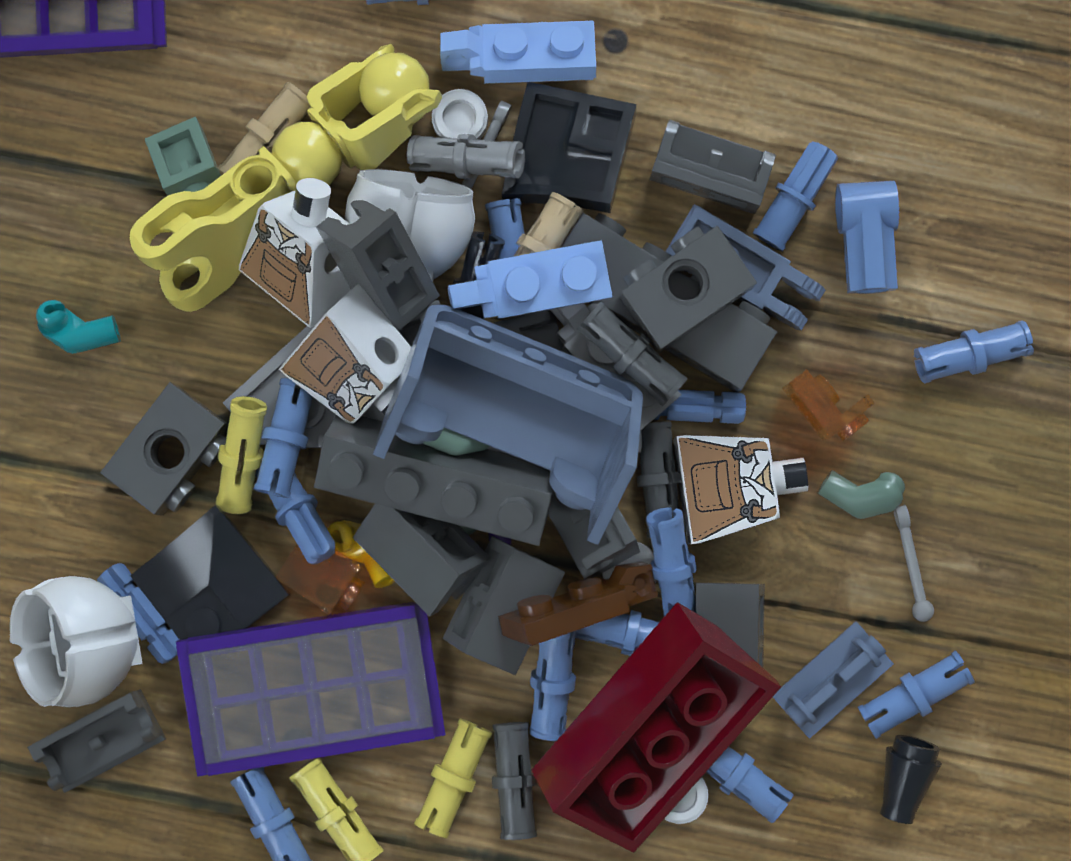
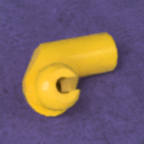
(342, 534)

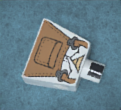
(290, 256)
(350, 358)
(732, 483)

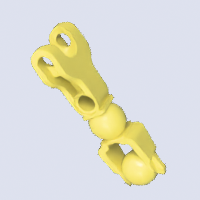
(215, 222)

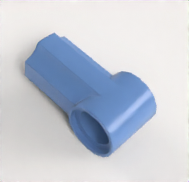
(867, 219)

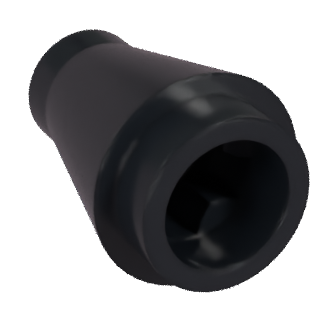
(908, 775)

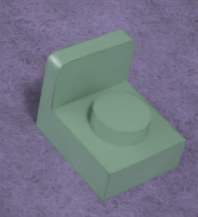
(183, 157)

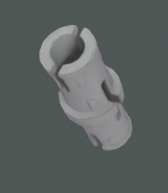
(466, 156)

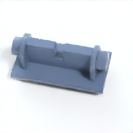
(833, 679)

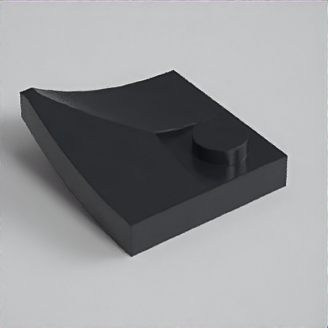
(570, 147)
(210, 579)

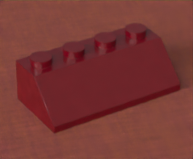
(653, 729)

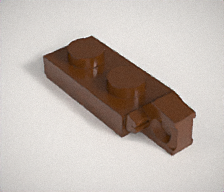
(583, 605)

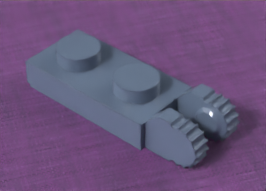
(764, 265)

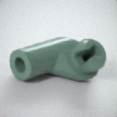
(864, 500)

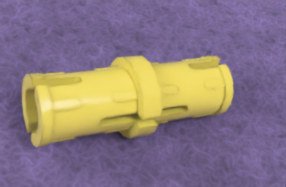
(244, 423)
(453, 778)
(335, 812)

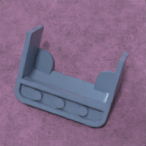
(522, 402)

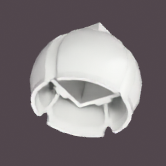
(434, 212)
(73, 641)

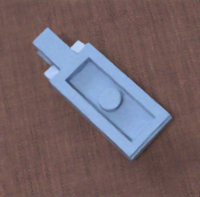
(522, 51)
(536, 282)

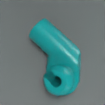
(73, 333)

